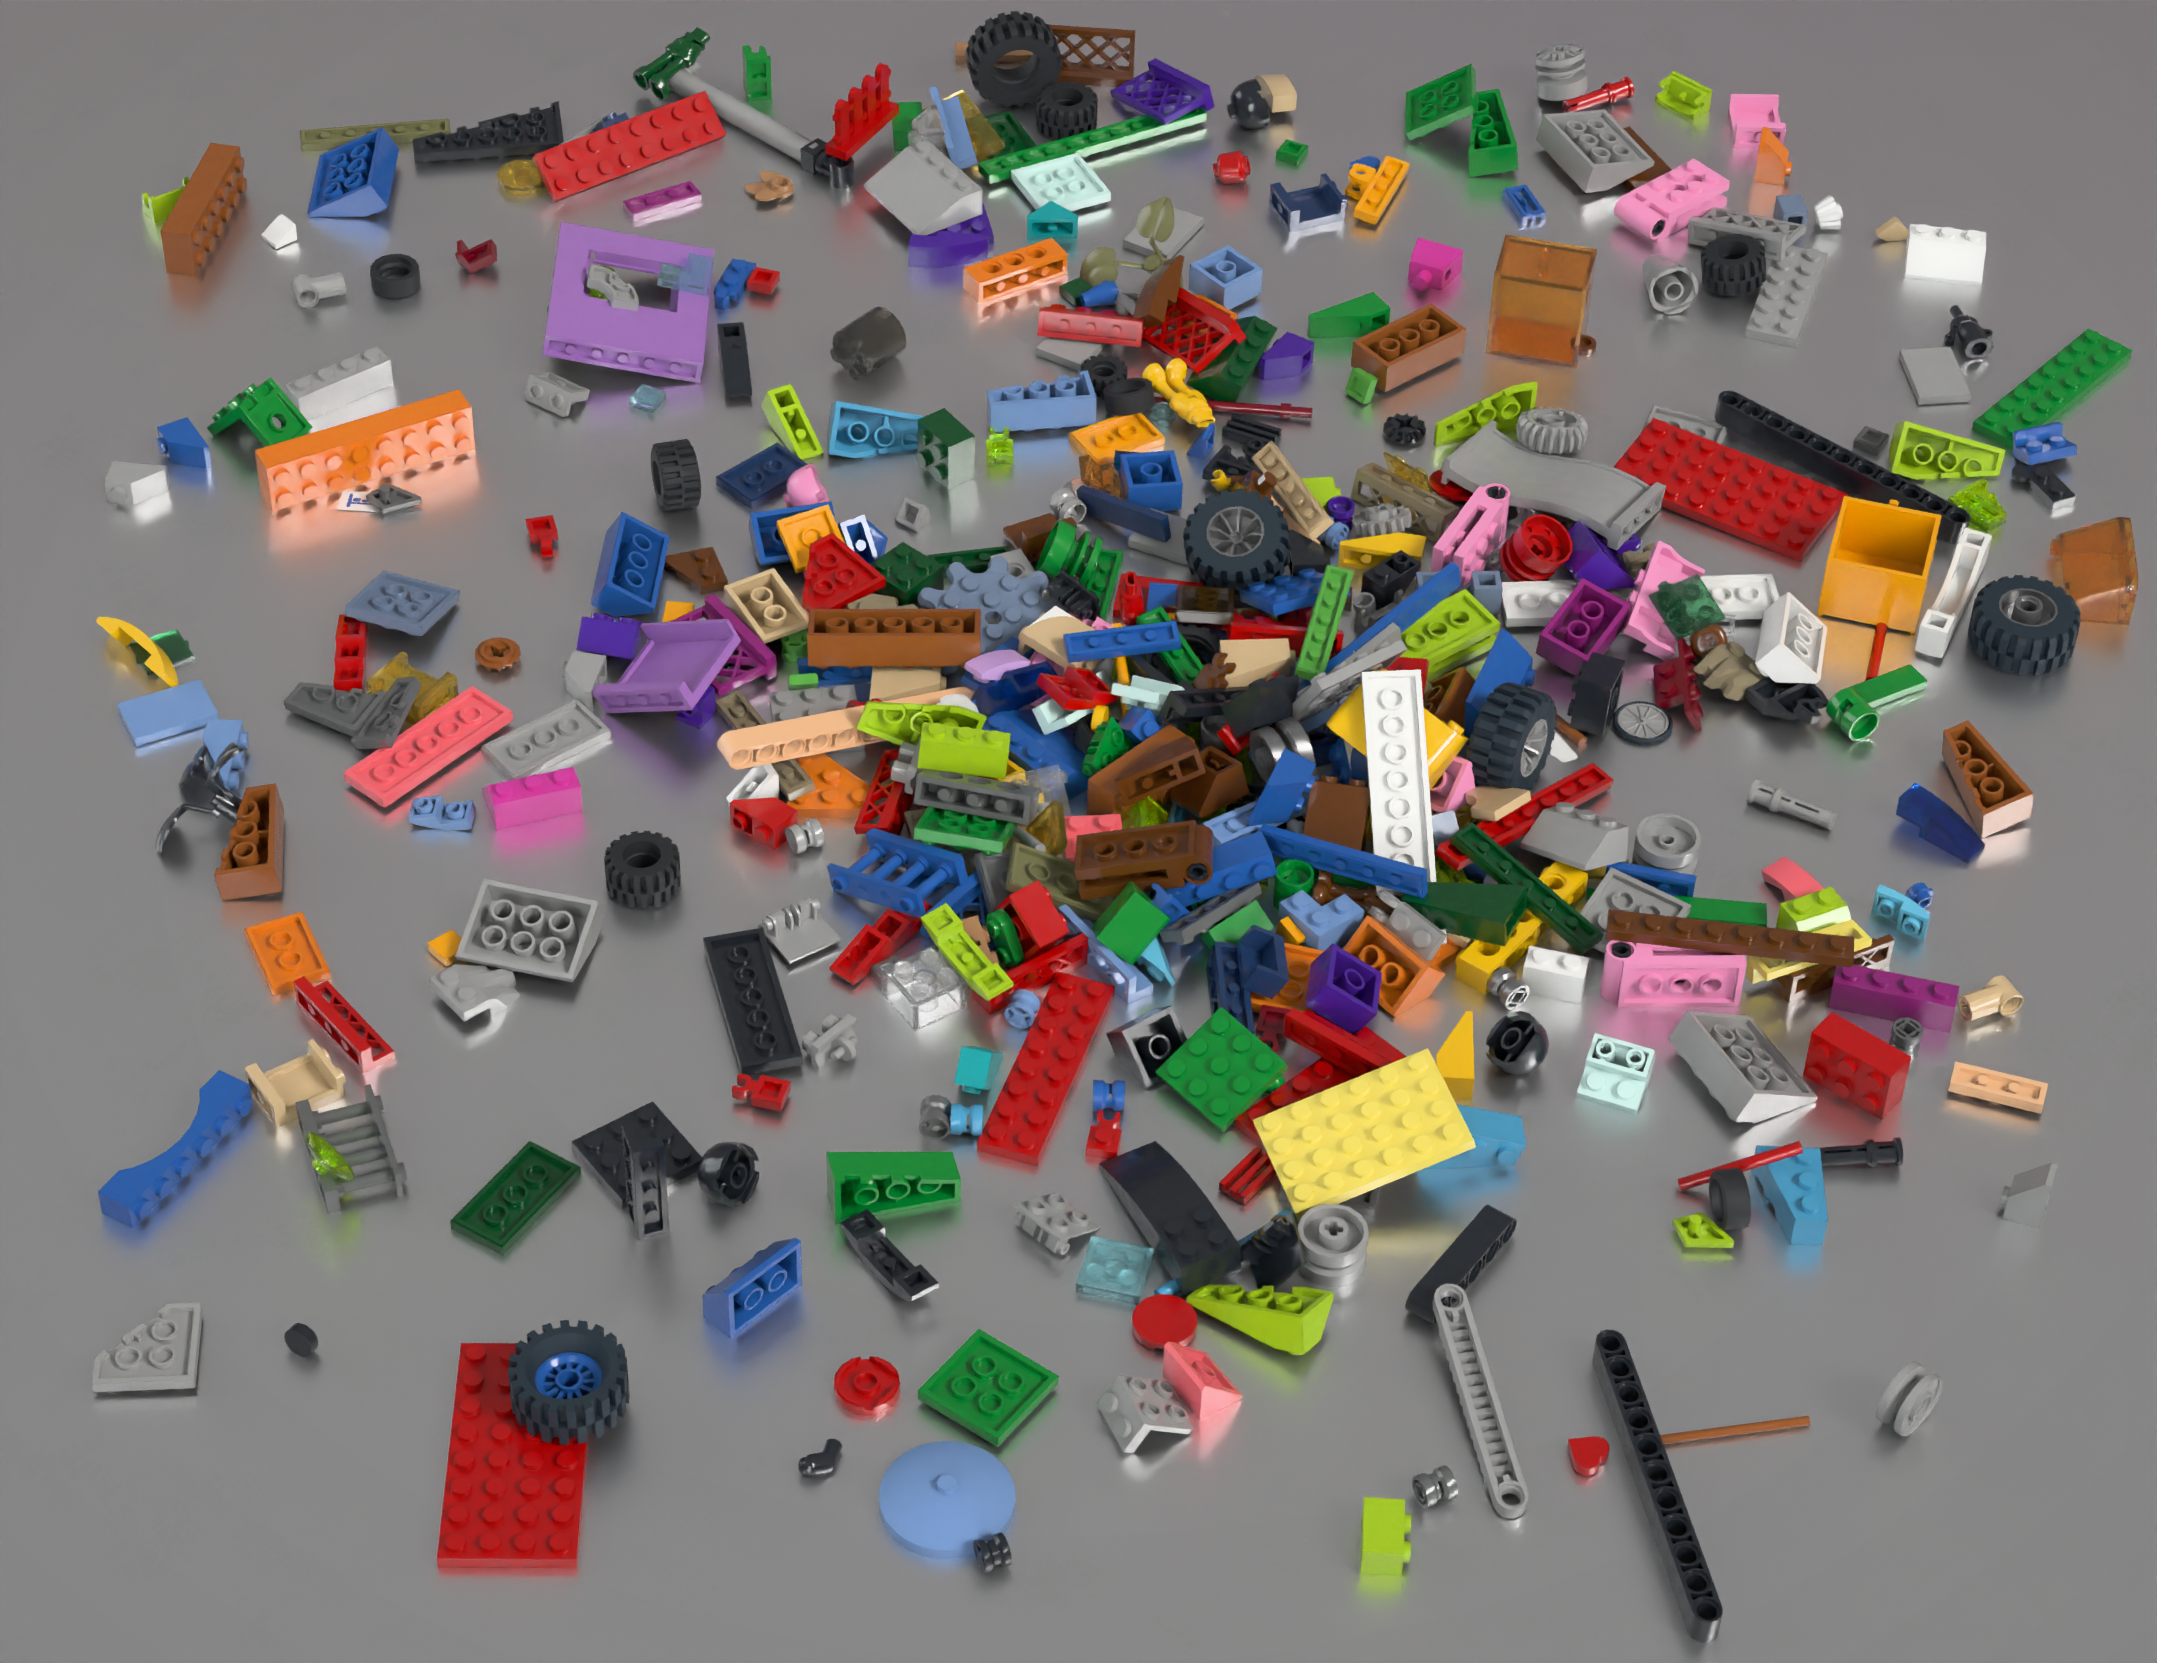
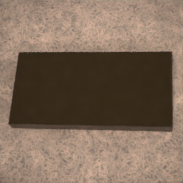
(1205, 604)

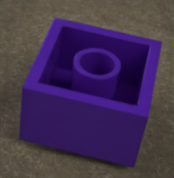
(1343, 989)

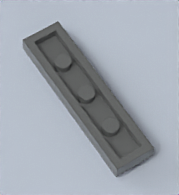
(1206, 915)

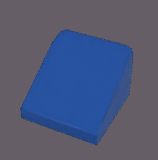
(1203, 443)

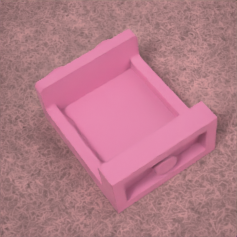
(1750, 114)

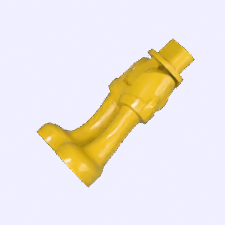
(1185, 402)

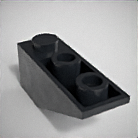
(734, 359)

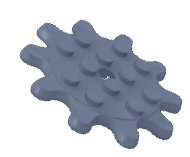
(997, 595)

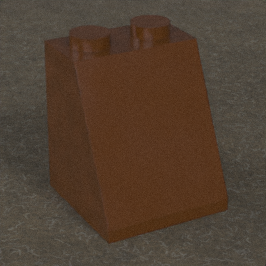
(1338, 812)

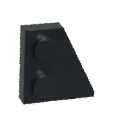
(1229, 464)

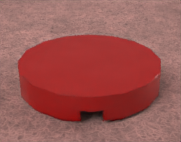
(1164, 1320)
(866, 1385)

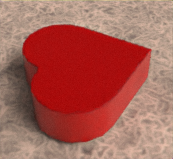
(1588, 1453)

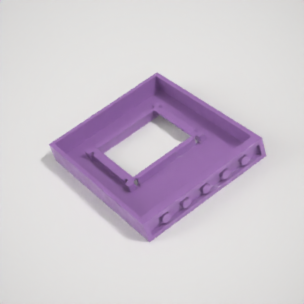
(629, 340)

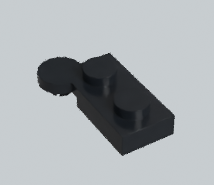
(2045, 485)

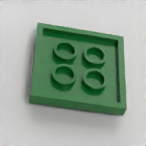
(1440, 102)
(963, 831)
(1222, 1069)
(988, 1387)

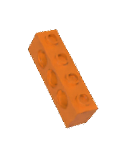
(1015, 271)

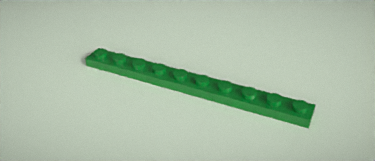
(1086, 143)

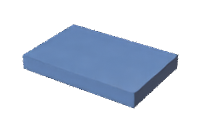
(167, 712)

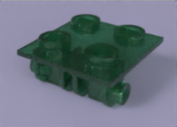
(1686, 606)

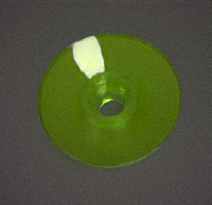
(328, 1158)

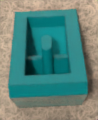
(1052, 222)

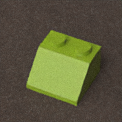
(1813, 911)

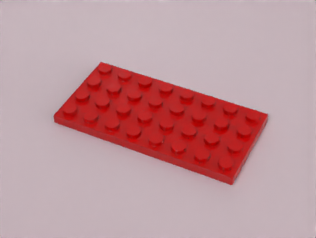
(1732, 489)
(505, 1491)

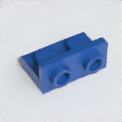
(2042, 444)

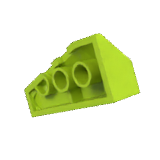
(1501, 407)
(1934, 454)
(904, 720)
(1278, 1319)

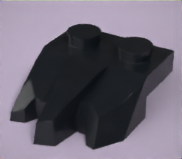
(1787, 700)

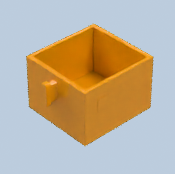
(1879, 564)

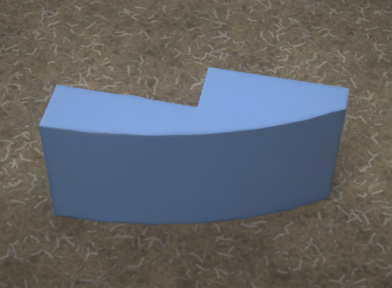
(435, 814)

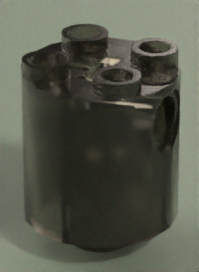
(868, 342)

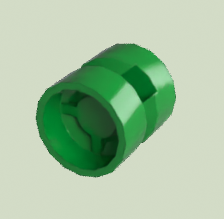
(1852, 714)
(1291, 878)

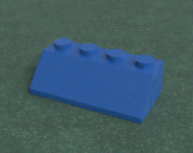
(630, 568)
(1504, 664)

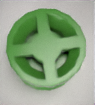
(794, 646)

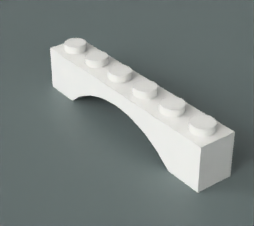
(1957, 588)

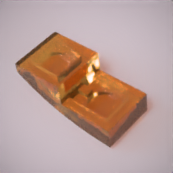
(1100, 477)

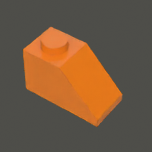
(1772, 160)

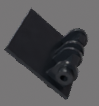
(1075, 597)
(1274, 1252)

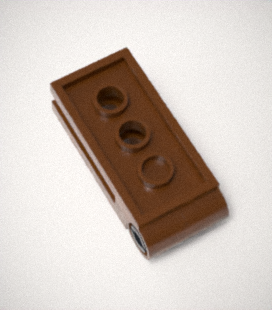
(1145, 856)

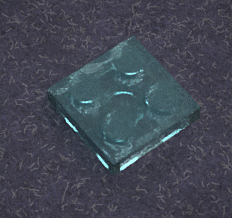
(1115, 1270)

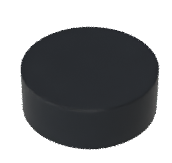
(301, 1339)

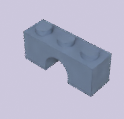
(1483, 586)

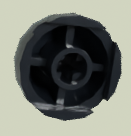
(1248, 106)
(1517, 1044)
(728, 1173)

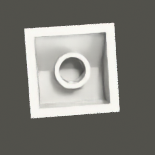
(1556, 974)

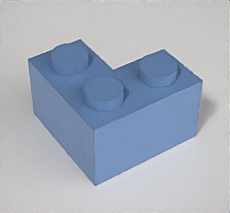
(1322, 924)

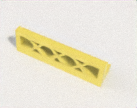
(1768, 968)

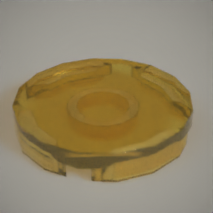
(520, 177)

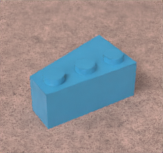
(1497, 1140)
(1796, 1194)

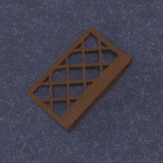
(1087, 72)

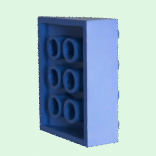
(355, 177)
(1034, 750)

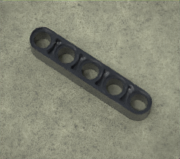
(1462, 1260)

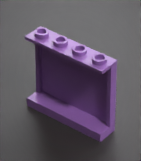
(671, 667)

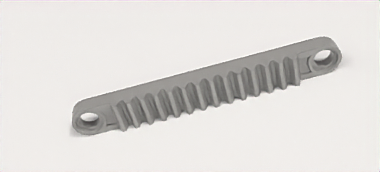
(1480, 1401)

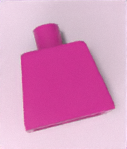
(1434, 265)

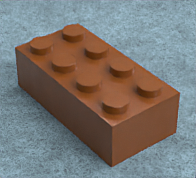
(1409, 346)
(1102, 790)

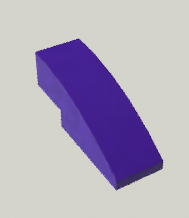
(946, 249)

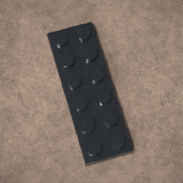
(752, 1001)

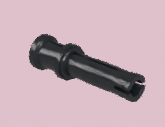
(1868, 1153)

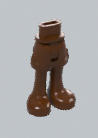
(1327, 891)

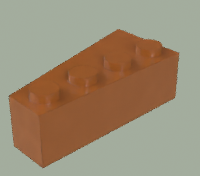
(1985, 781)
(255, 851)

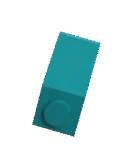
(977, 1068)

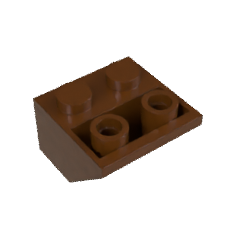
(1219, 786)

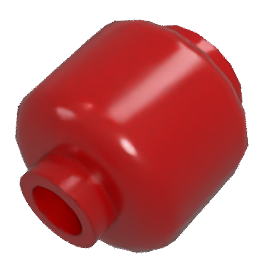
(1232, 168)

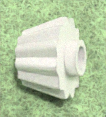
(1828, 214)

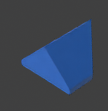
(863, 538)

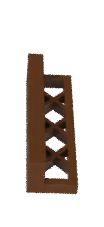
(1821, 976)

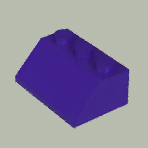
(1596, 561)

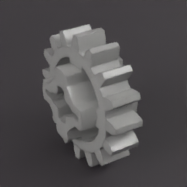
(1382, 520)

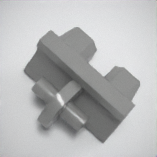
(906, 769)
(835, 1043)

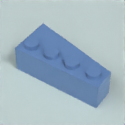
(1043, 405)

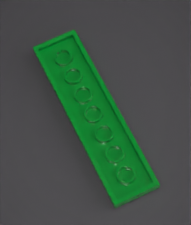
(2053, 387)

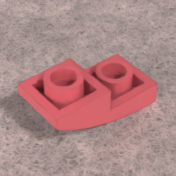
(1790, 878)

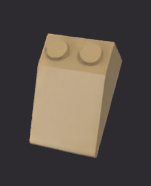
(766, 606)

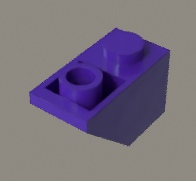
(1286, 357)

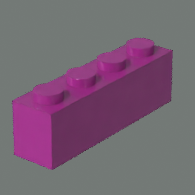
(1894, 996)

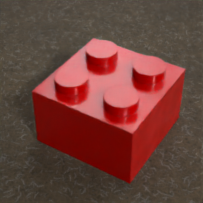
(1034, 919)

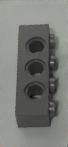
(977, 796)

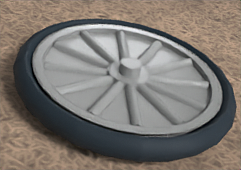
(1642, 722)

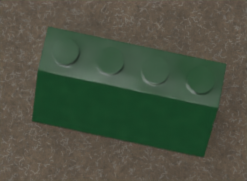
(1233, 367)

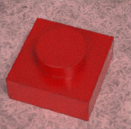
(763, 280)

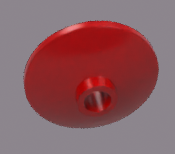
(1450, 490)

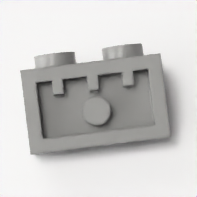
(554, 392)

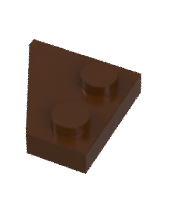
(699, 569)

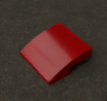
(1076, 689)

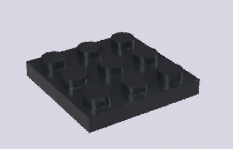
(604, 1157)

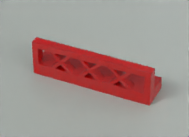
(891, 811)
(1040, 971)
(338, 1029)
(1334, 1043)

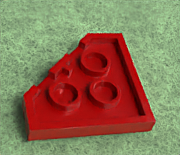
(837, 575)

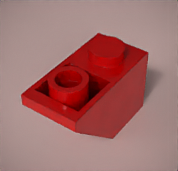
(763, 819)

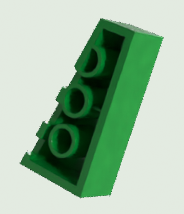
(1491, 137)
(890, 1181)

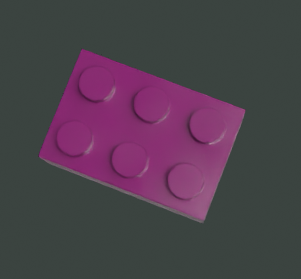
(1582, 625)

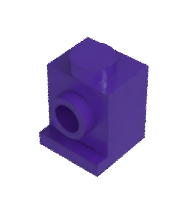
(702, 712)

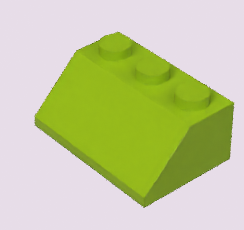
(964, 750)

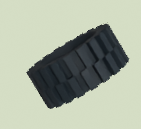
(568, 1382)

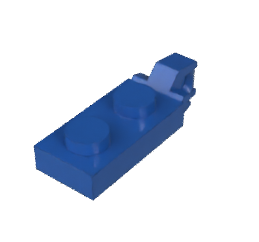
(732, 282)

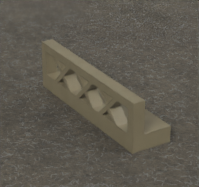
(1407, 493)

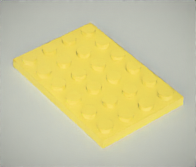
(1364, 1133)

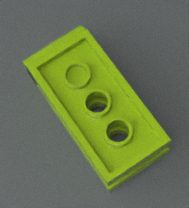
(1451, 633)

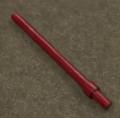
(1285, 411)

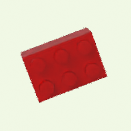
(1856, 1065)

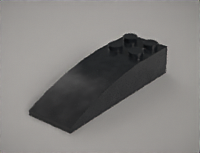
(1174, 1216)

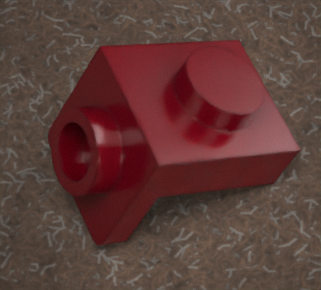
(477, 257)

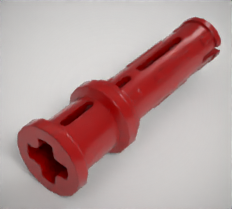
(1607, 94)

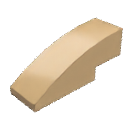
(1277, 92)

